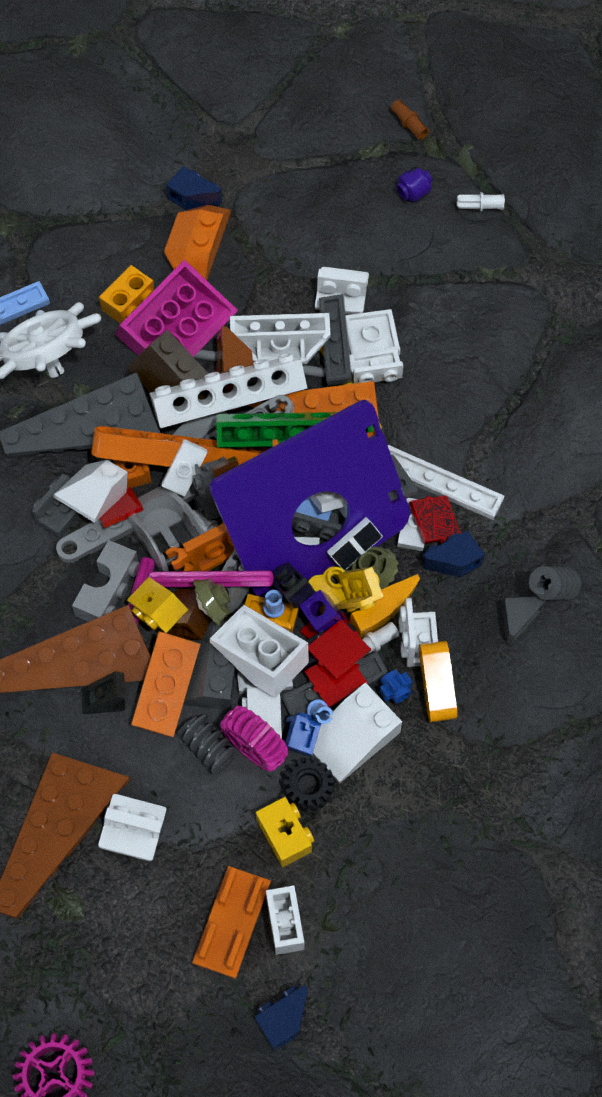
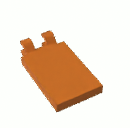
(203, 551)

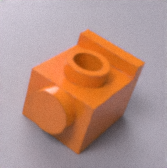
(137, 473)

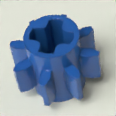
(396, 686)

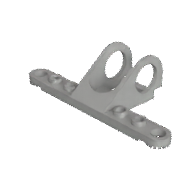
(161, 511)

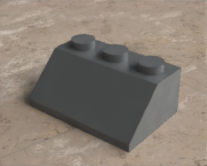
(212, 675)

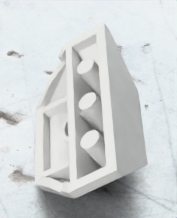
(283, 333)

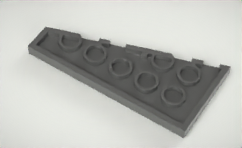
(73, 423)

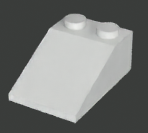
(261, 650)
(356, 732)

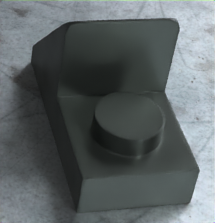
(105, 694)

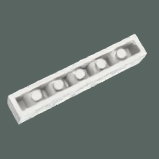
(241, 395)

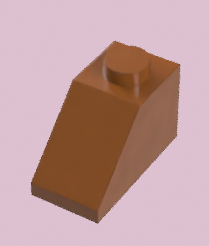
(232, 351)

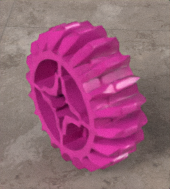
(254, 738)
(61, 1062)

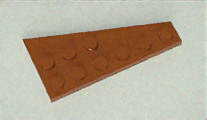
(80, 656)
(59, 818)

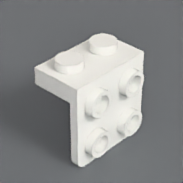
(415, 630)

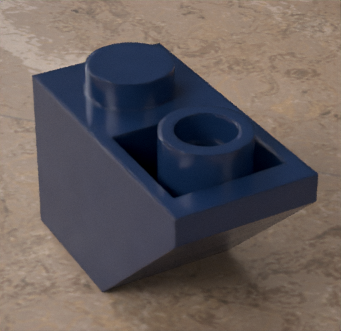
(192, 191)
(454, 557)
(282, 1020)

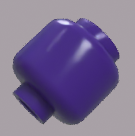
(414, 184)

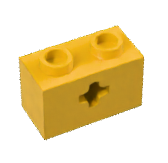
(156, 605)
(285, 847)

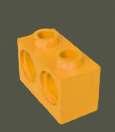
(124, 292)

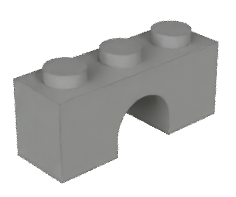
(118, 564)

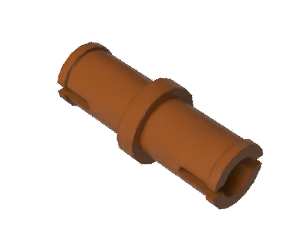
(410, 119)

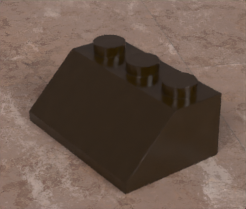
(167, 364)

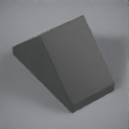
(519, 614)

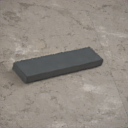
(337, 346)
(299, 698)

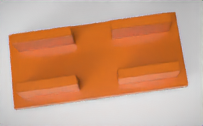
(165, 684)
(231, 922)

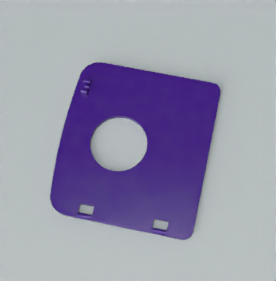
(331, 456)

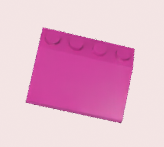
(184, 306)

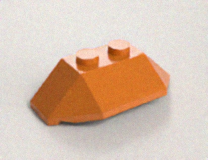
(197, 237)

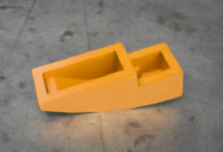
(385, 608)

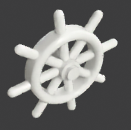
(43, 340)

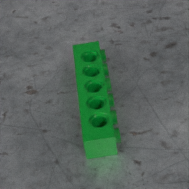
(262, 428)

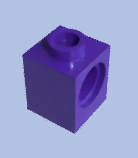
(328, 618)

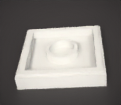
(372, 332)

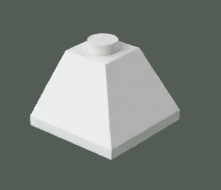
(94, 489)

